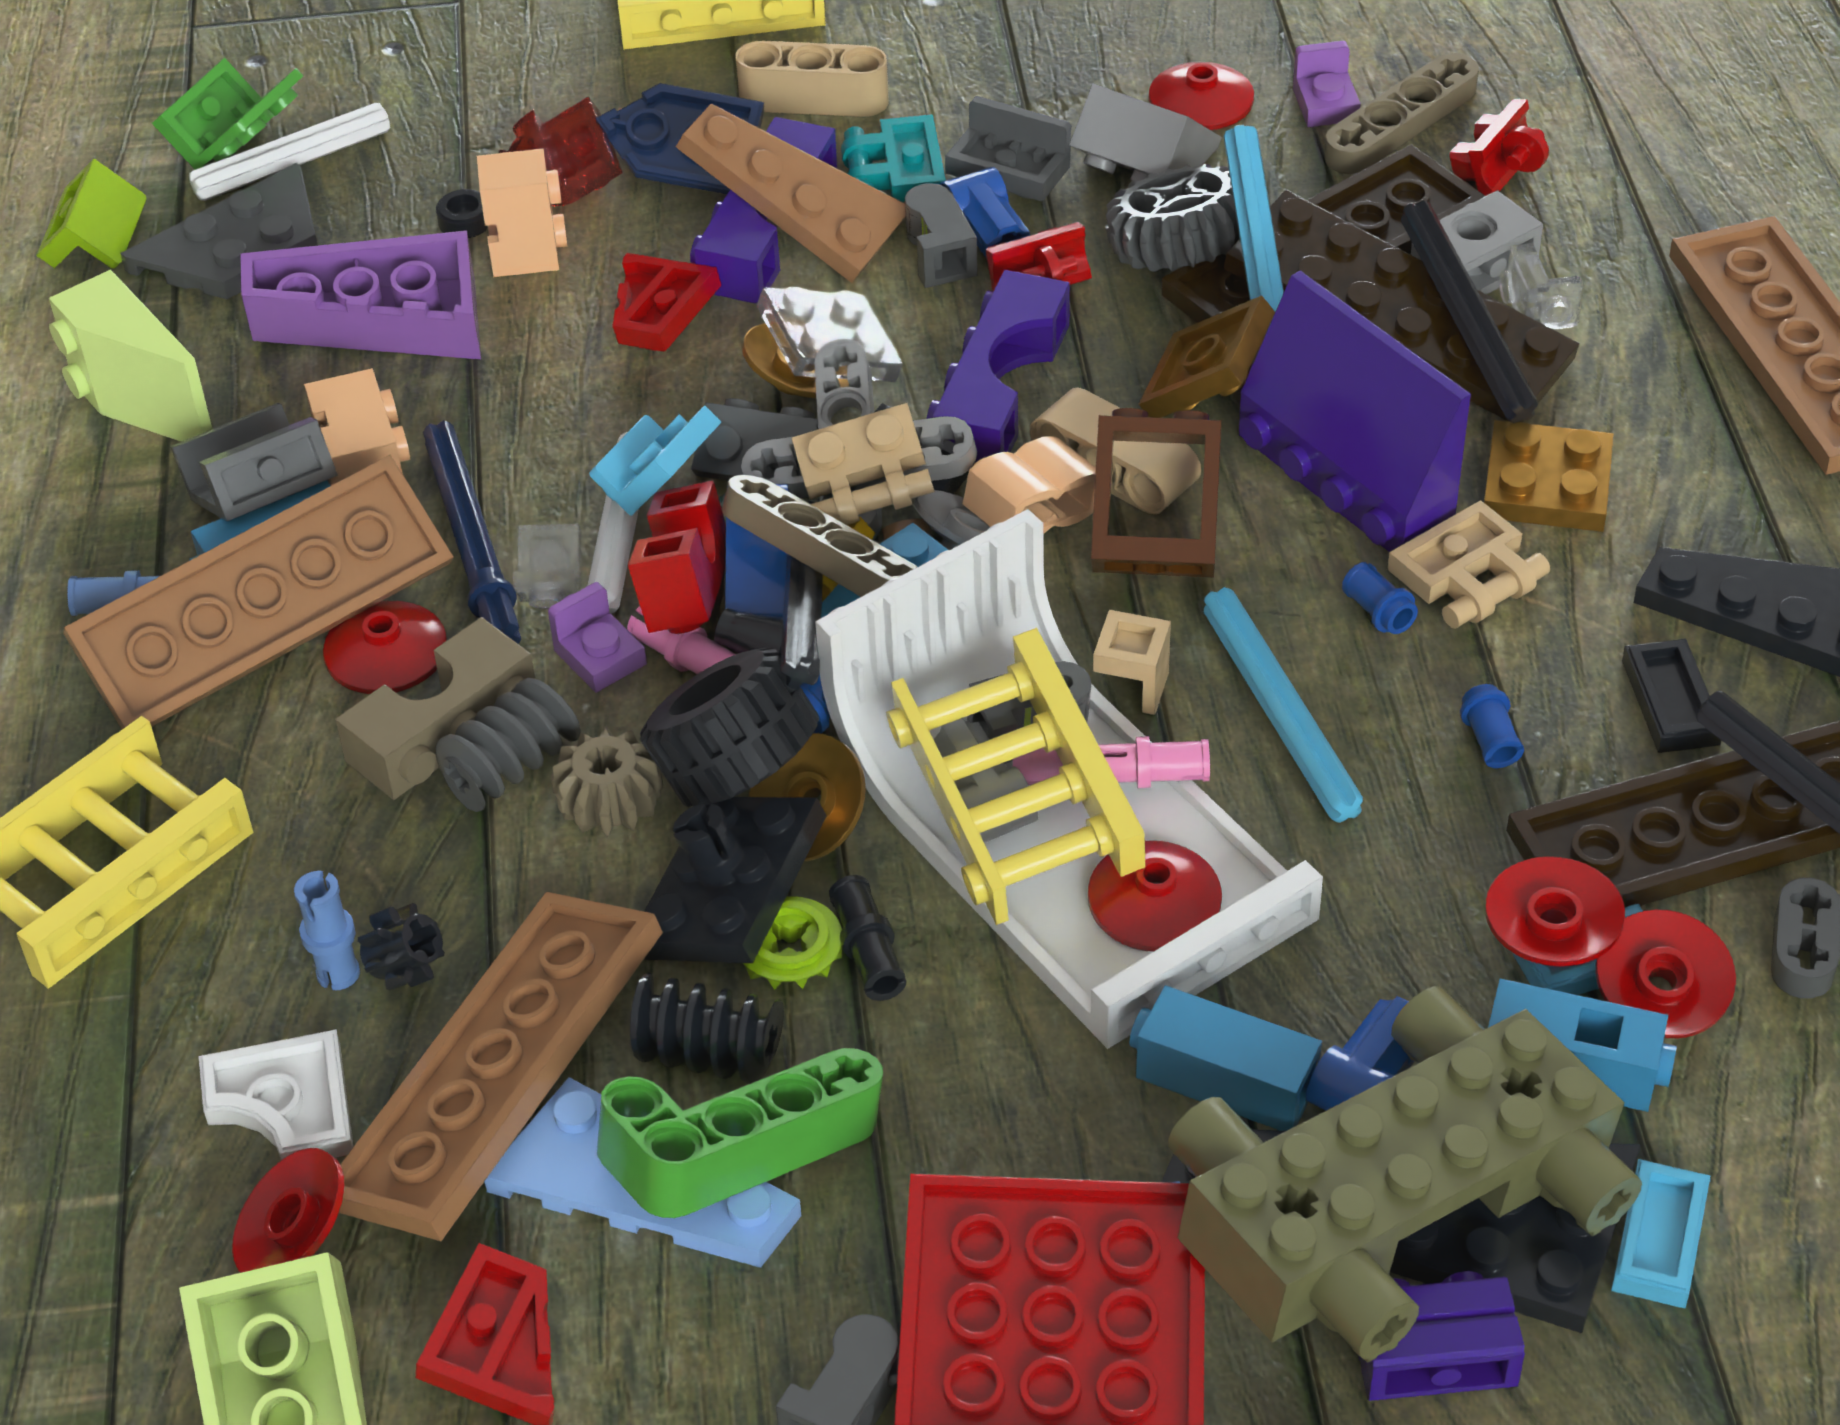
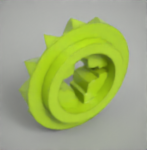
(819, 938)

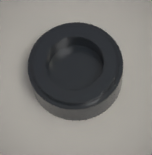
(461, 212)

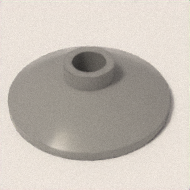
(949, 518)

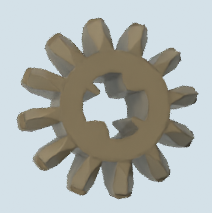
(606, 781)

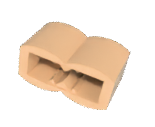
(1038, 477)

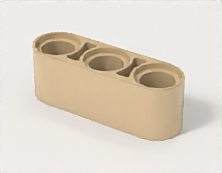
(814, 78)
(1142, 472)

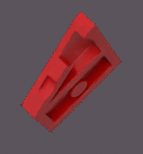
(660, 299)
(495, 1338)

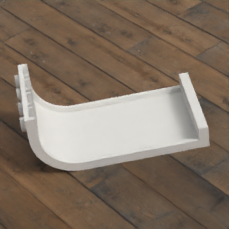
(957, 627)

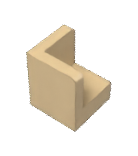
(1136, 650)

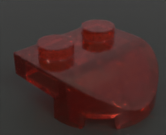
(572, 146)

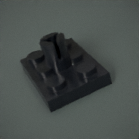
(731, 876)

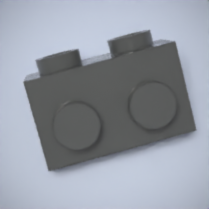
(1021, 144)
(742, 428)

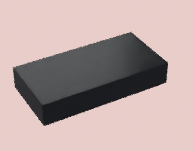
(1669, 694)

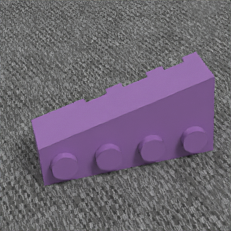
(367, 295)

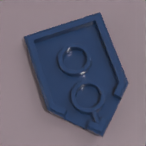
(652, 126)

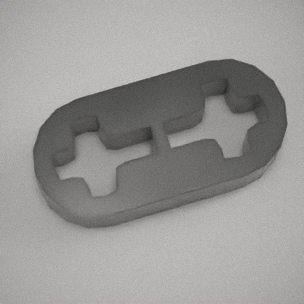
(1819, 939)

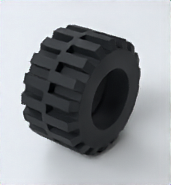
(728, 728)

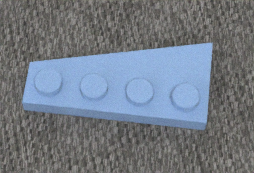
(560, 1166)

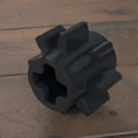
(401, 946)

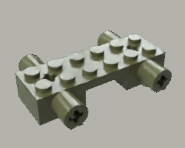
(1319, 1210)

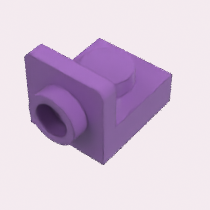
(1324, 83)
(593, 639)

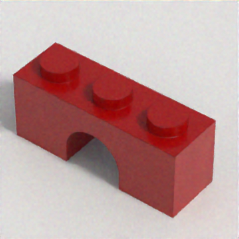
(683, 562)

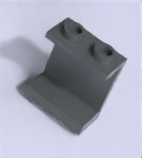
(253, 462)

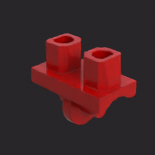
(1500, 149)
(1049, 254)

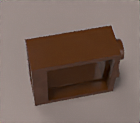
(1155, 554)

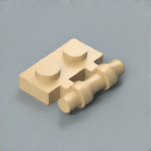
(859, 453)
(1458, 551)

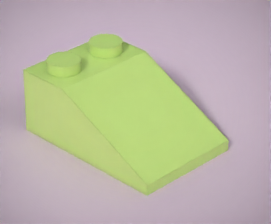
(127, 359)
(275, 1346)

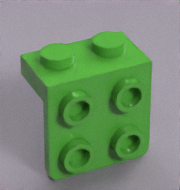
(221, 114)

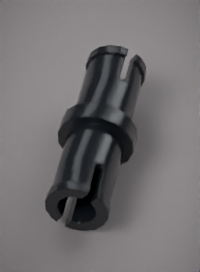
(867, 938)

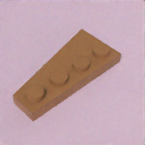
(805, 197)

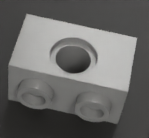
(1484, 235)

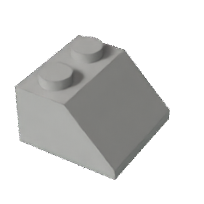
(1138, 136)

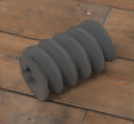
(501, 737)

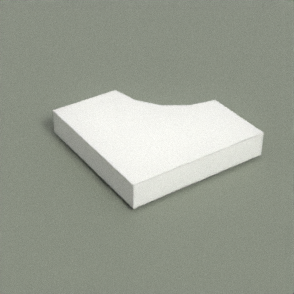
(284, 1091)

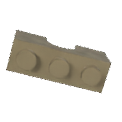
(397, 737)

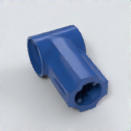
(987, 207)
(1364, 1060)

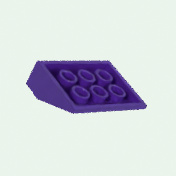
(1355, 416)

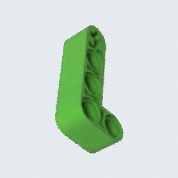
(703, 1154)

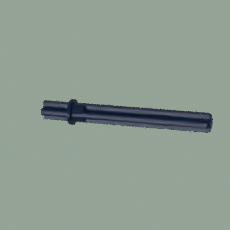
(489, 591)

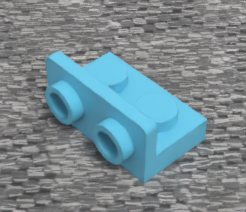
(650, 457)

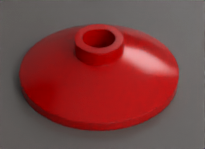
(1204, 92)
(384, 646)
(1555, 911)
(1151, 913)
(1682, 953)
(289, 1210)

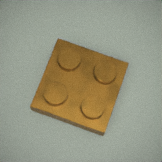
(1207, 359)
(1549, 475)

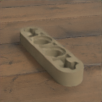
(1359, 143)
(811, 535)

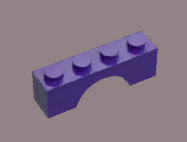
(740, 237)
(1017, 327)

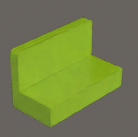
(95, 214)

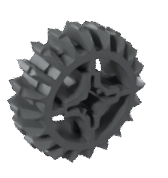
(1173, 218)

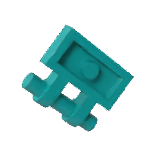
(909, 154)

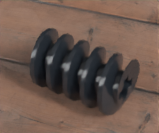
(703, 1032)

